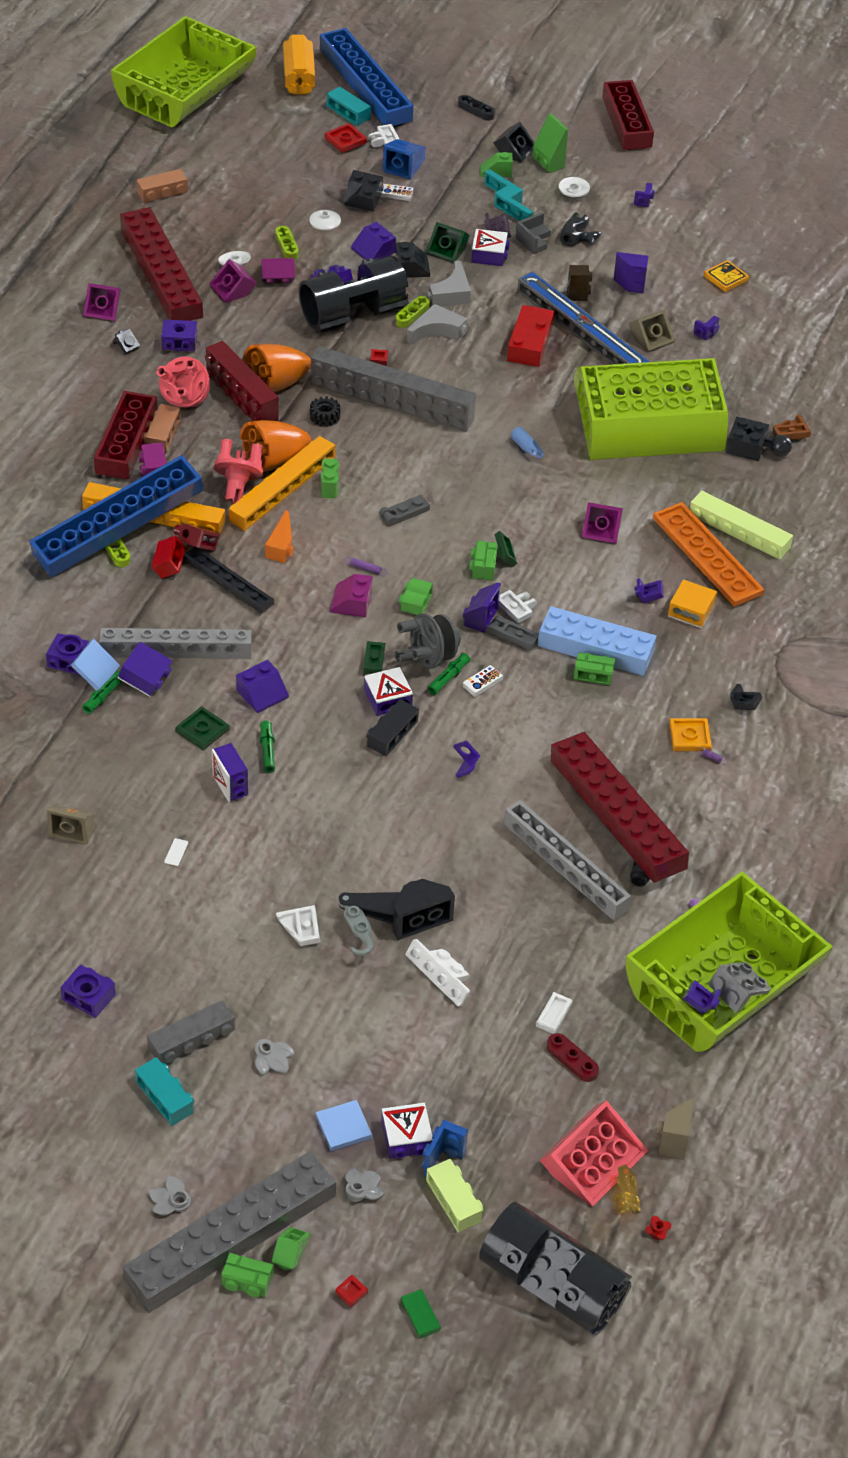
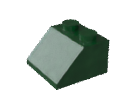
(447, 242)

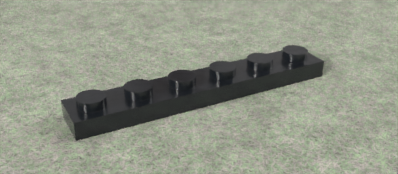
(228, 579)

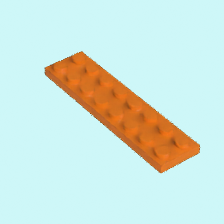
(708, 554)

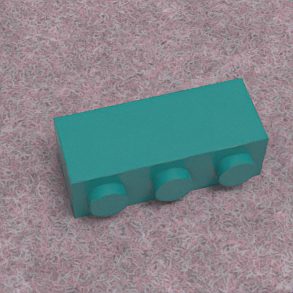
(348, 106)
(164, 1091)

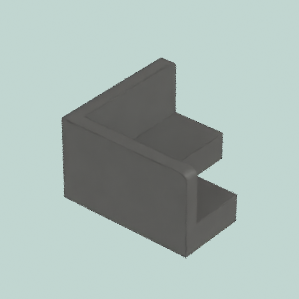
(532, 231)

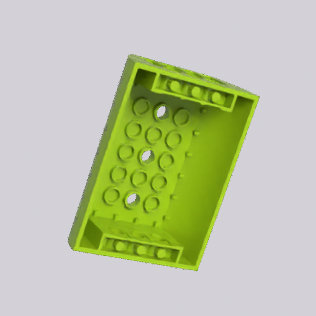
(180, 70)
(719, 931)

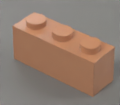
(162, 185)
(164, 426)

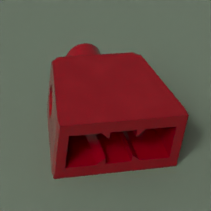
(197, 536)

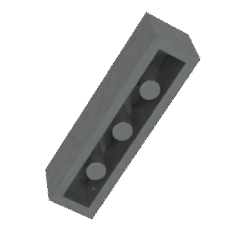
(191, 1032)

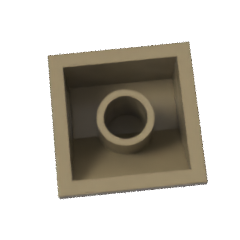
(652, 330)
(70, 824)
(675, 1130)

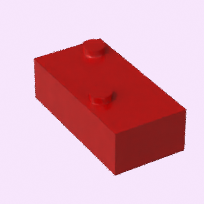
(530, 335)

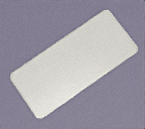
(176, 852)

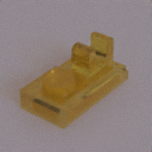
(629, 1194)

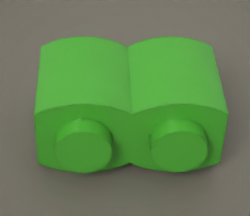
(329, 478)
(416, 596)

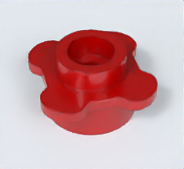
(658, 1234)

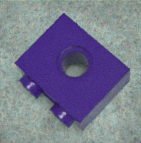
(179, 335)
(64, 652)
(99, 988)

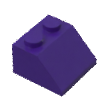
(374, 242)
(631, 271)
(482, 608)
(261, 686)

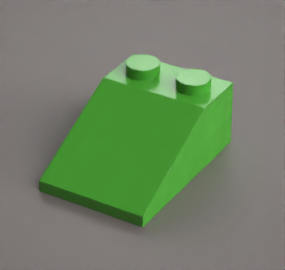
(551, 144)

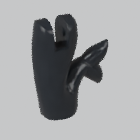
(572, 231)

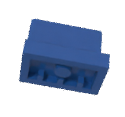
(447, 1139)

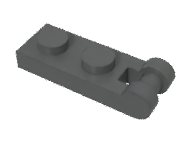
(404, 510)
(513, 632)

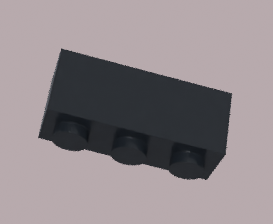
(392, 727)

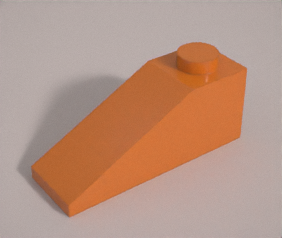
(280, 542)

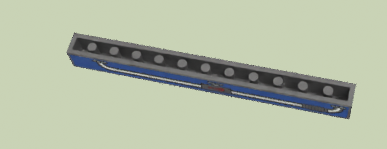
(578, 321)

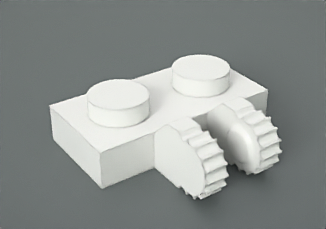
(383, 135)
(517, 606)

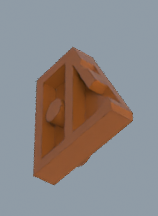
(794, 430)

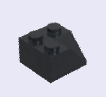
(364, 190)

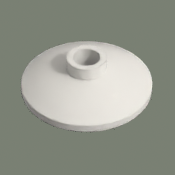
(574, 187)
(325, 220)
(237, 256)

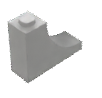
(452, 290)
(437, 322)

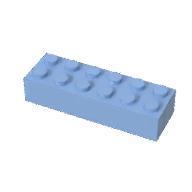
(577, 633)

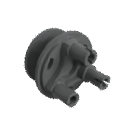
(430, 640)

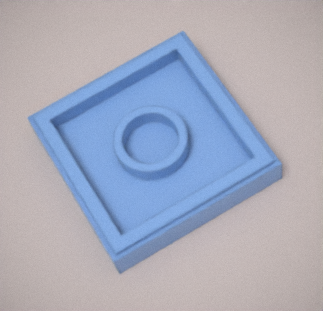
(95, 665)
(343, 1125)

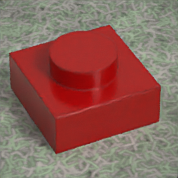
(379, 356)
(351, 1291)

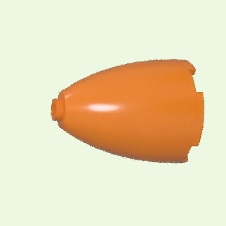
(277, 364)
(279, 441)

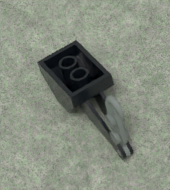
(411, 911)

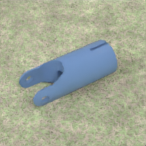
(526, 442)

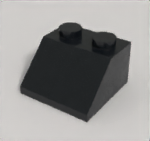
(515, 141)
(412, 259)

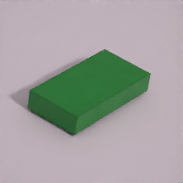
(420, 1313)

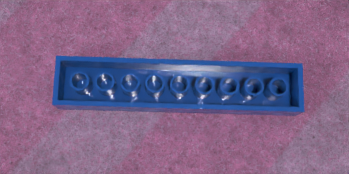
(366, 77)
(116, 516)

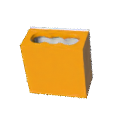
(692, 603)

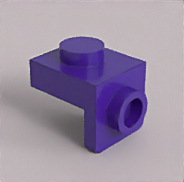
(643, 198)
(707, 329)
(649, 591)
(701, 998)

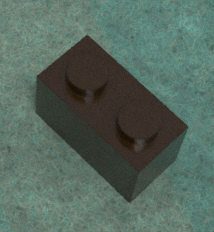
(578, 282)

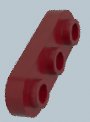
(573, 1063)

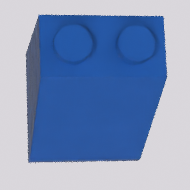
(403, 158)

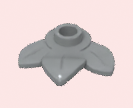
(274, 1058)
(362, 1185)
(167, 1197)

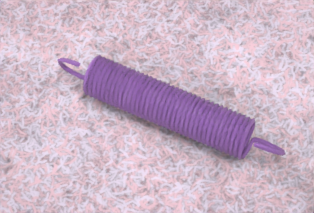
(365, 566)

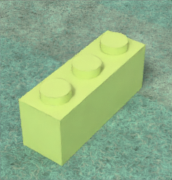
(454, 1195)

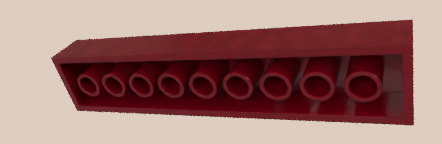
(161, 265)
(619, 807)

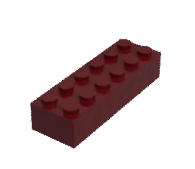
(628, 115)
(241, 383)
(125, 435)

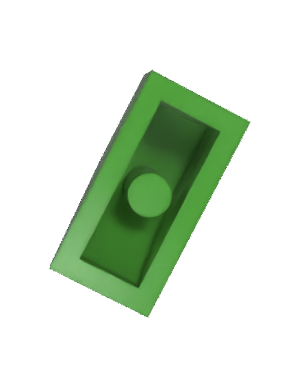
(499, 163)
(290, 1248)

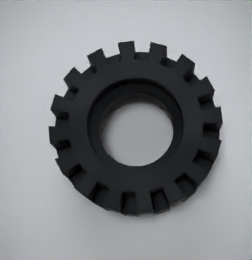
(325, 418)

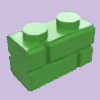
(484, 560)
(594, 668)
(247, 1275)

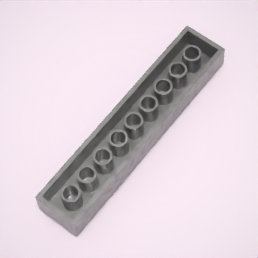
(393, 388)
(228, 1229)

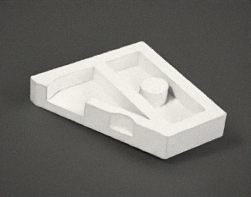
(301, 924)

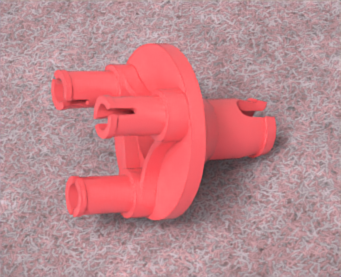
(238, 470)

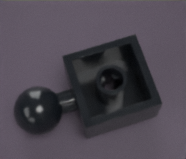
(750, 437)

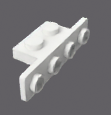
(441, 970)

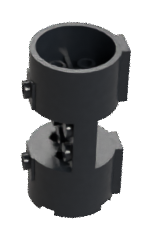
(328, 300)
(555, 1268)

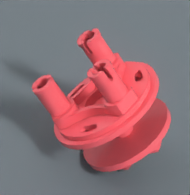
(184, 382)

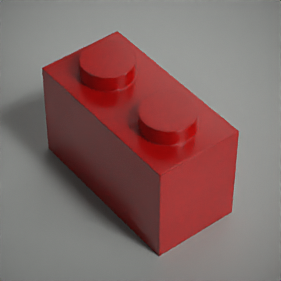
(168, 557)

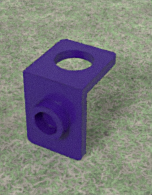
(469, 758)

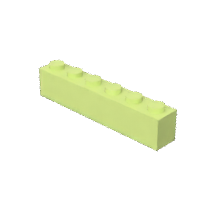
(741, 525)

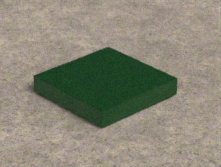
(202, 728)

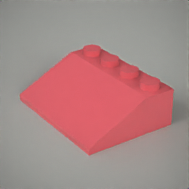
(592, 1151)

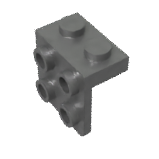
(738, 984)

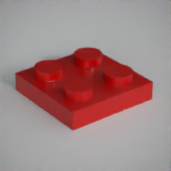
(345, 138)

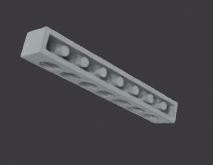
(179, 642)
(567, 860)

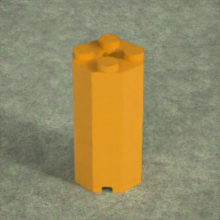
(298, 64)

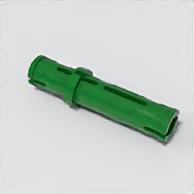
(454, 668)
(98, 697)
(267, 740)

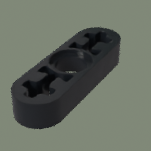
(483, 111)

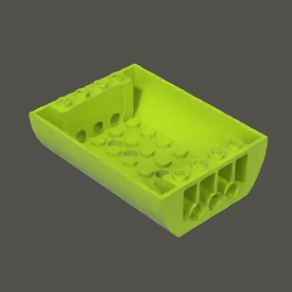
(655, 419)

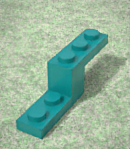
(507, 196)

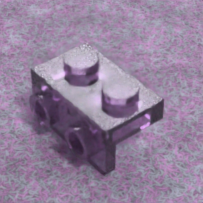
(498, 224)

